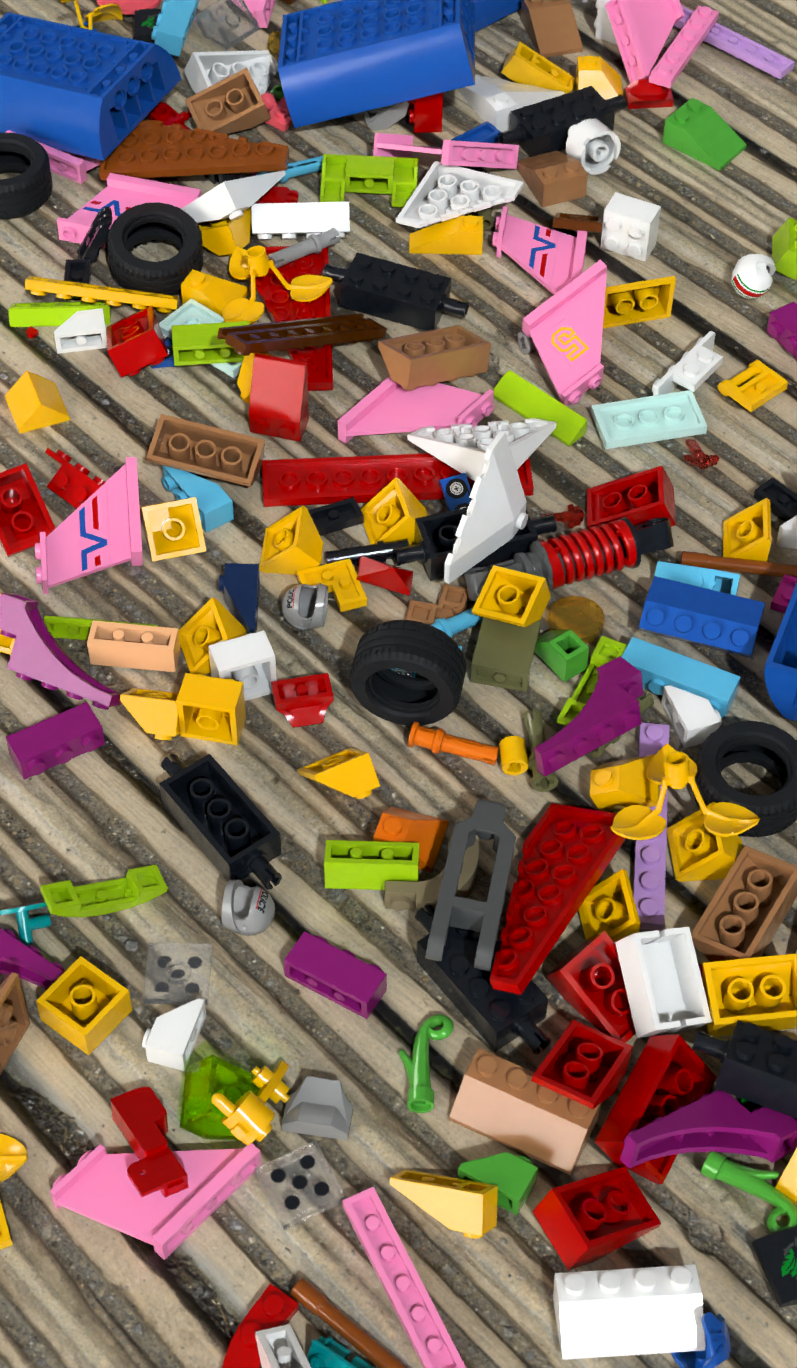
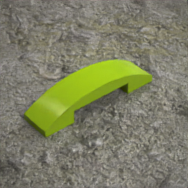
(605, 651)
(104, 897)

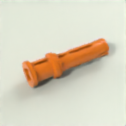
(439, 741)

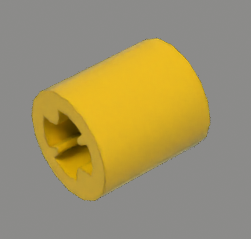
(513, 755)

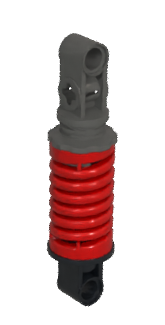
(583, 553)

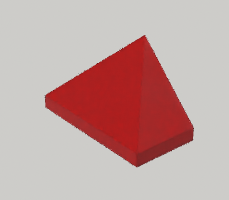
(384, 575)

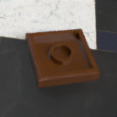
(578, 222)

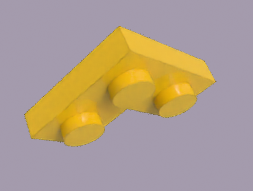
(341, 581)

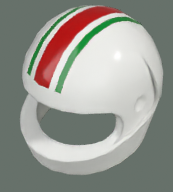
(751, 276)

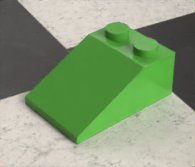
(702, 135)

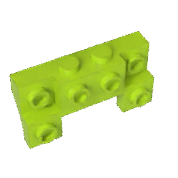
(368, 175)

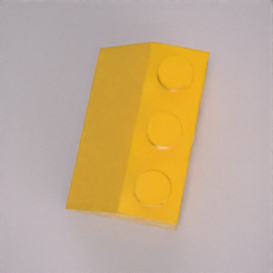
(638, 301)
(751, 991)

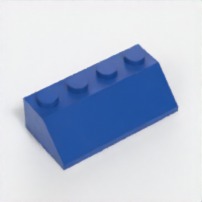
(701, 616)

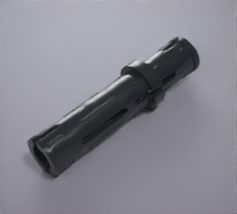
(379, 551)

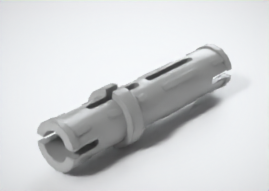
(313, 244)

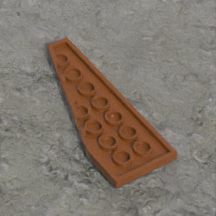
(171, 151)

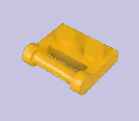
(758, 390)

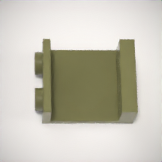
(504, 654)

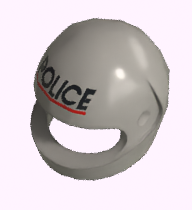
(306, 606)
(246, 908)

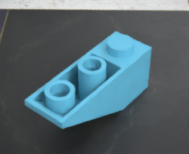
(213, 503)
(701, 577)

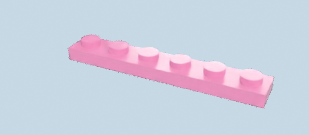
(683, 46)
(401, 1281)

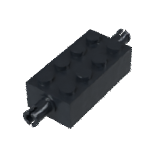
(546, 124)
(395, 292)
(437, 537)
(221, 819)
(492, 1012)
(755, 1066)

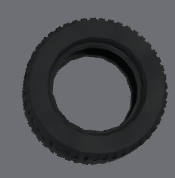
(33, 186)
(147, 223)
(412, 648)
(754, 744)

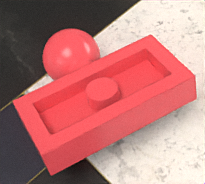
(279, 112)

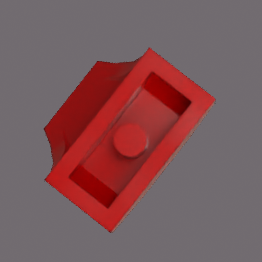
(647, 95)
(303, 699)

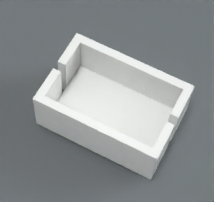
(663, 982)

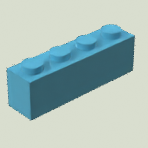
(174, 24)
(664, 668)

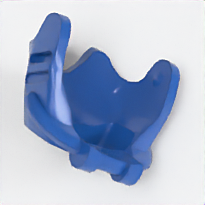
(716, 1342)

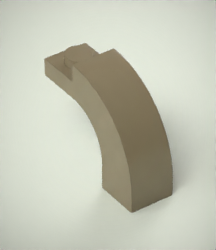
(415, 895)

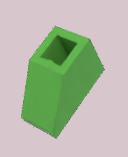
(563, 652)

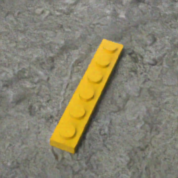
(92, 292)

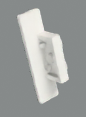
(692, 369)

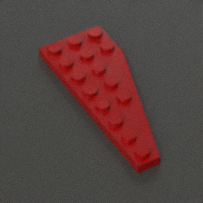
(283, 308)
(554, 878)

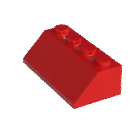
(660, 1083)

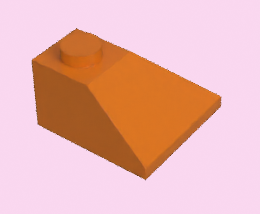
(413, 827)

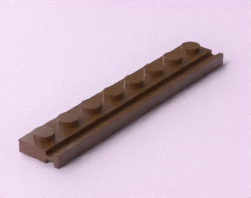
(301, 333)

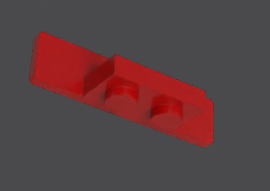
(72, 481)

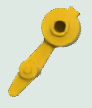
(250, 1115)

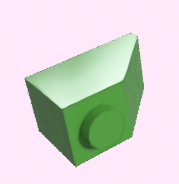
(511, 1173)

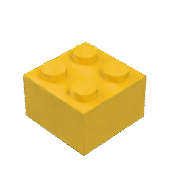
(211, 708)
(84, 1005)

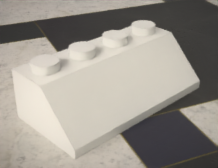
(299, 219)
(629, 1311)

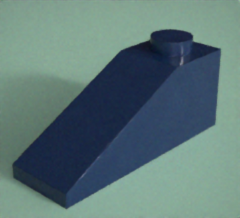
(241, 593)

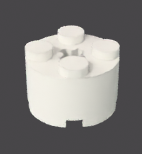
(593, 145)

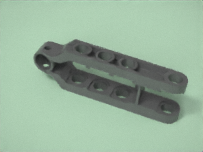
(468, 913)

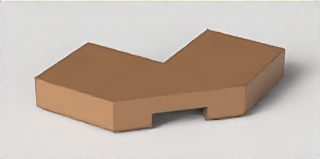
(451, 602)

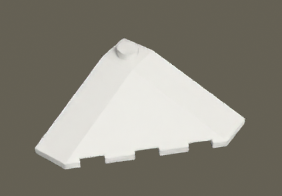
(212, 67)
(496, 98)
(455, 191)
(231, 197)
(465, 446)
(493, 513)

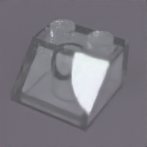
(226, 22)

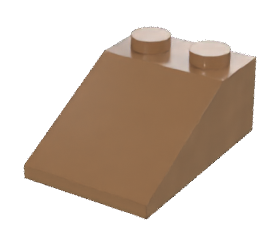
(551, 27)
(229, 105)
(553, 177)
(13, 1017)

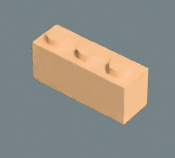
(134, 646)

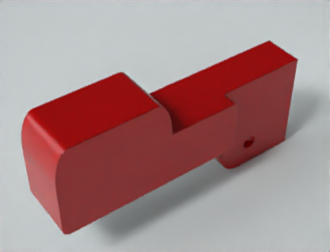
(143, 1125)

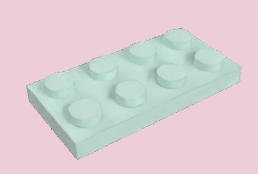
(196, 313)
(648, 419)

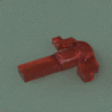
(701, 459)
(573, 516)

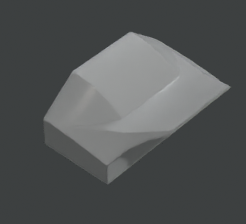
(385, 116)
(318, 1109)

